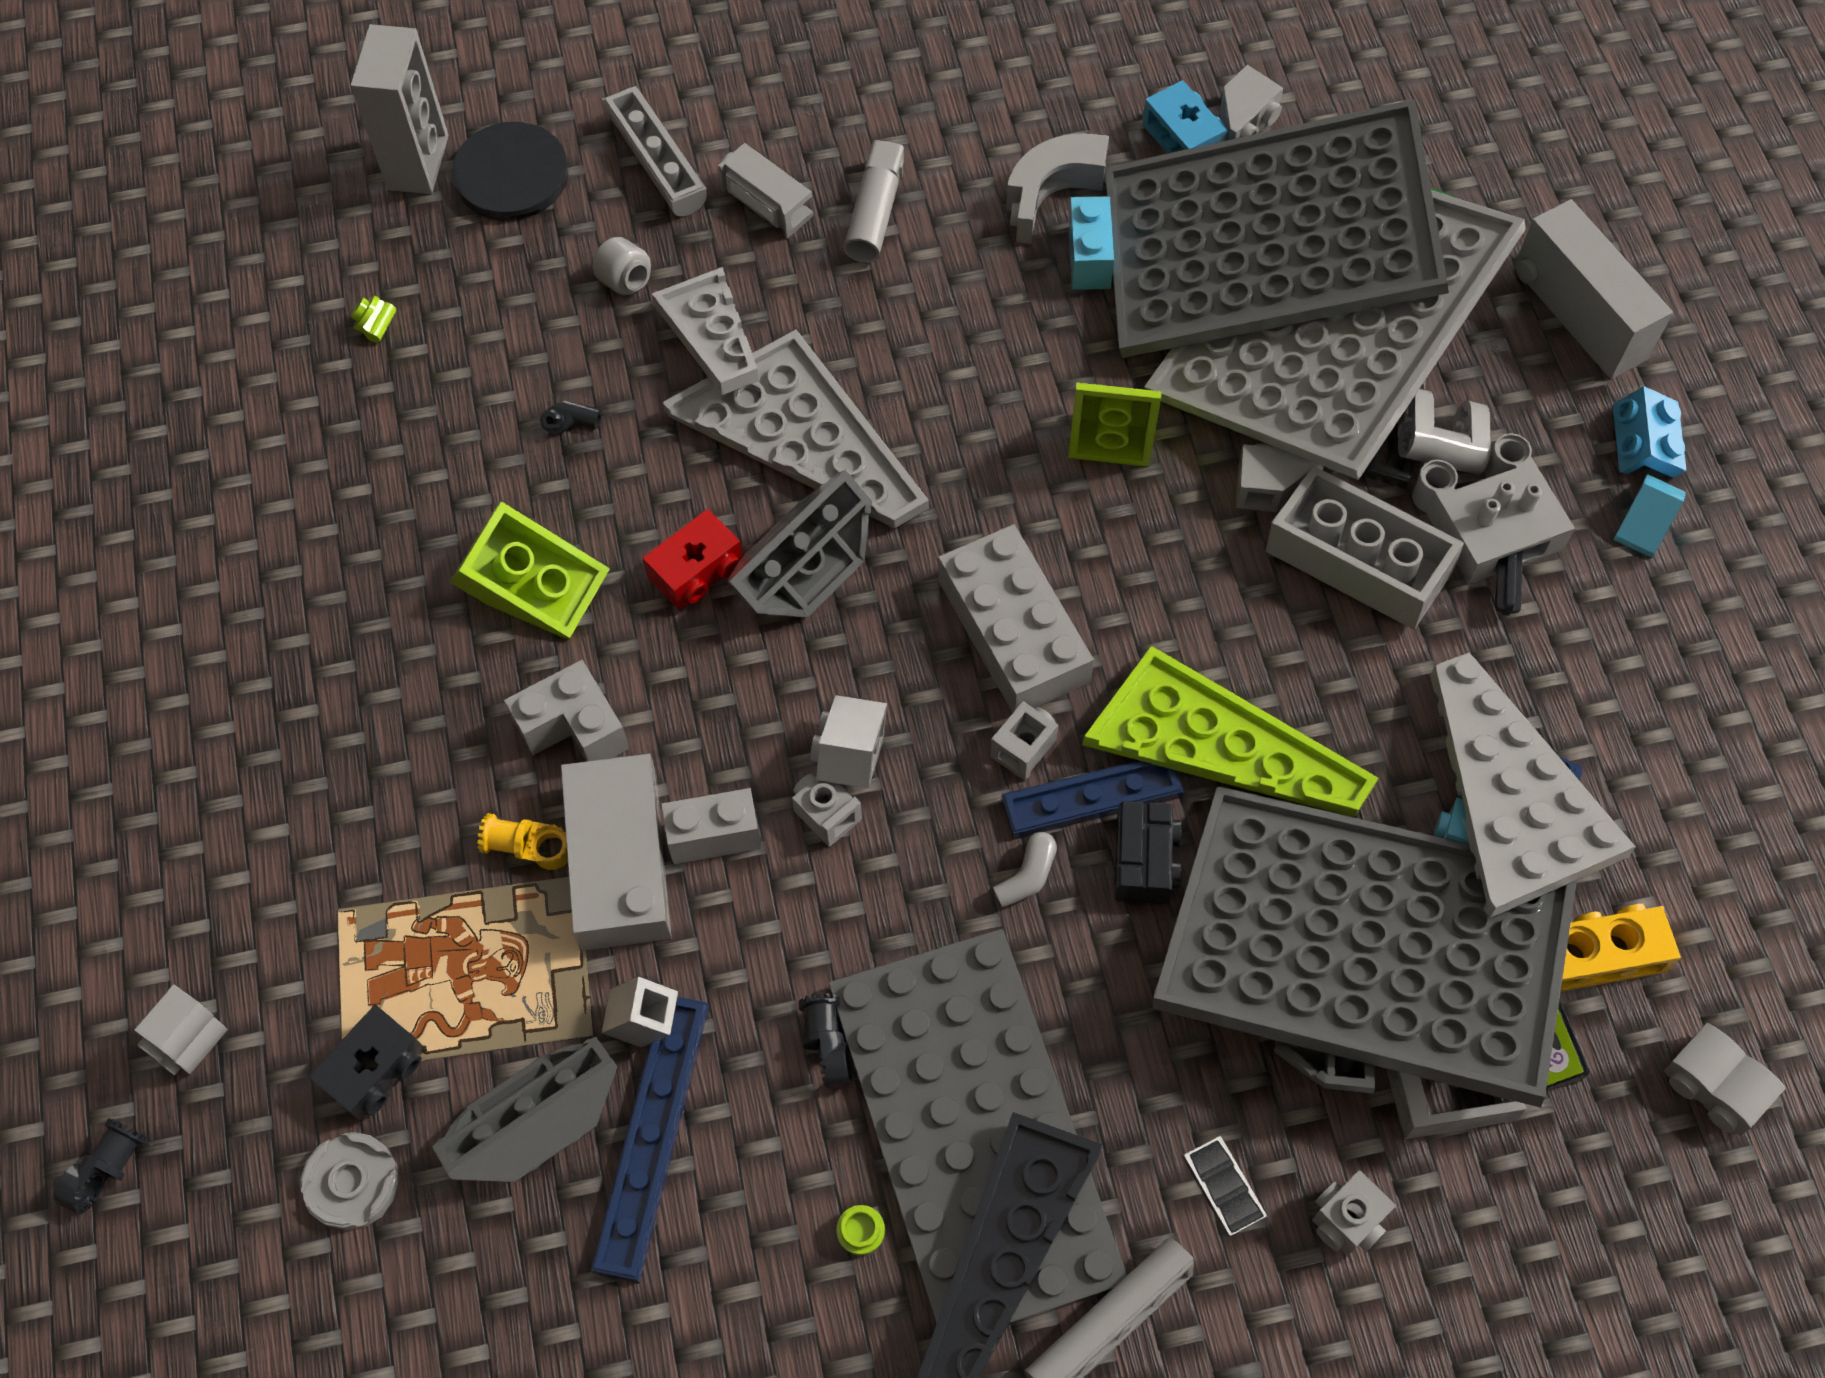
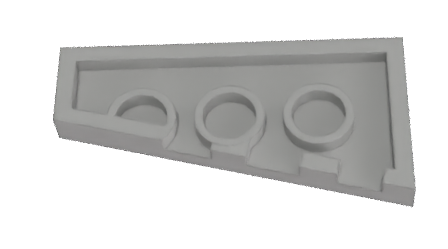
(710, 328)

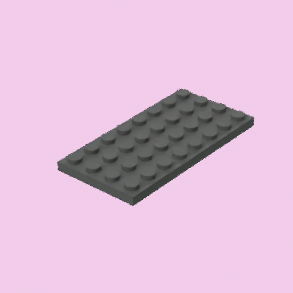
(942, 1066)

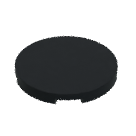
(510, 170)

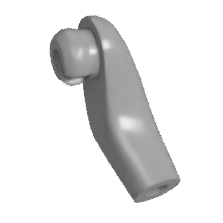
(1032, 873)

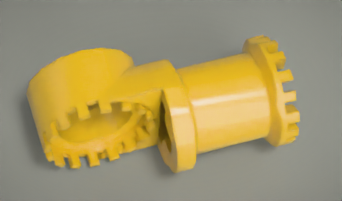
(522, 840)

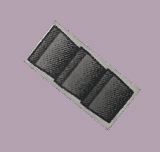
(1225, 1185)

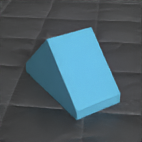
(1650, 516)

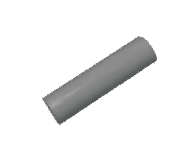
(656, 151)
(1116, 1314)

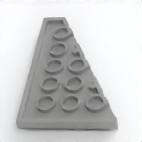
(802, 427)
(1522, 804)

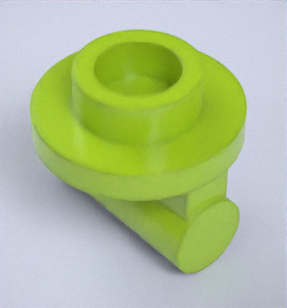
(372, 317)

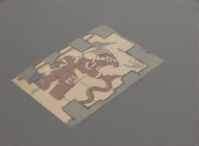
(468, 968)

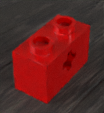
(693, 560)

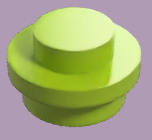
(860, 1230)

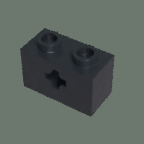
(344, 1069)

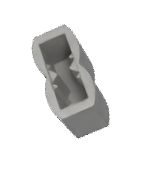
(179, 1032)
(1723, 1080)

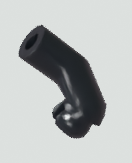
(568, 414)

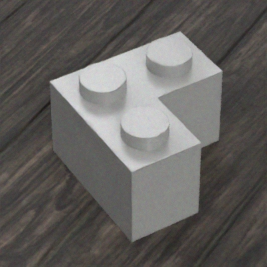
(565, 707)

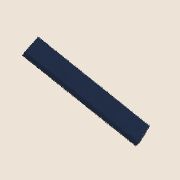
(649, 1146)

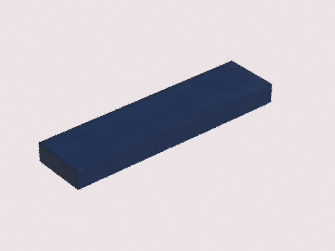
(1087, 797)

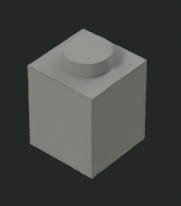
(640, 1012)

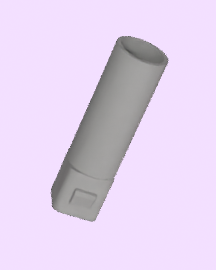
(874, 201)

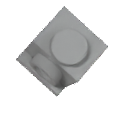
(1008, 742)
(829, 819)

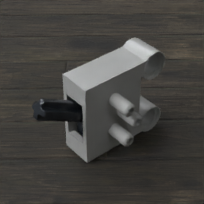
(1499, 519)

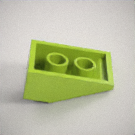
(1114, 424)
(529, 573)

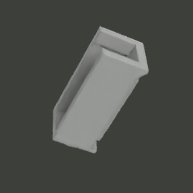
(765, 189)

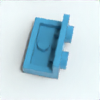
(1649, 433)

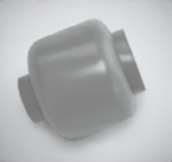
(621, 266)

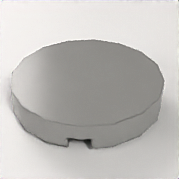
(349, 1181)

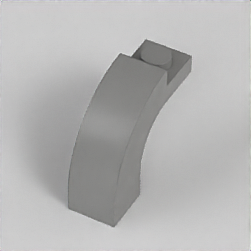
(1053, 166)

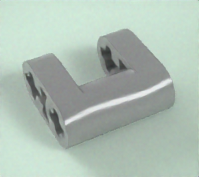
(1464, 448)

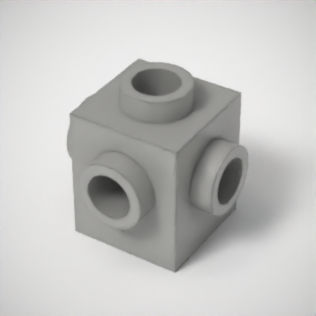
(1352, 1214)

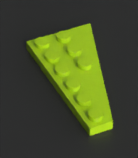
(1201, 729)

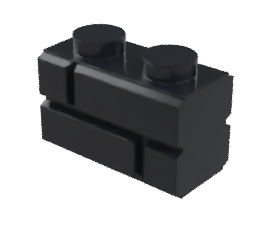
(1145, 852)

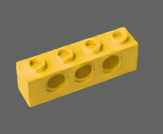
(1648, 943)

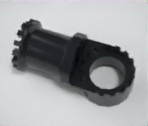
(824, 1037)
(84, 1180)

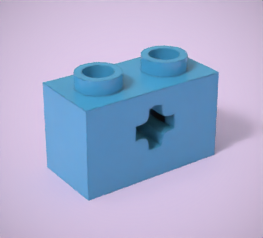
(1181, 119)

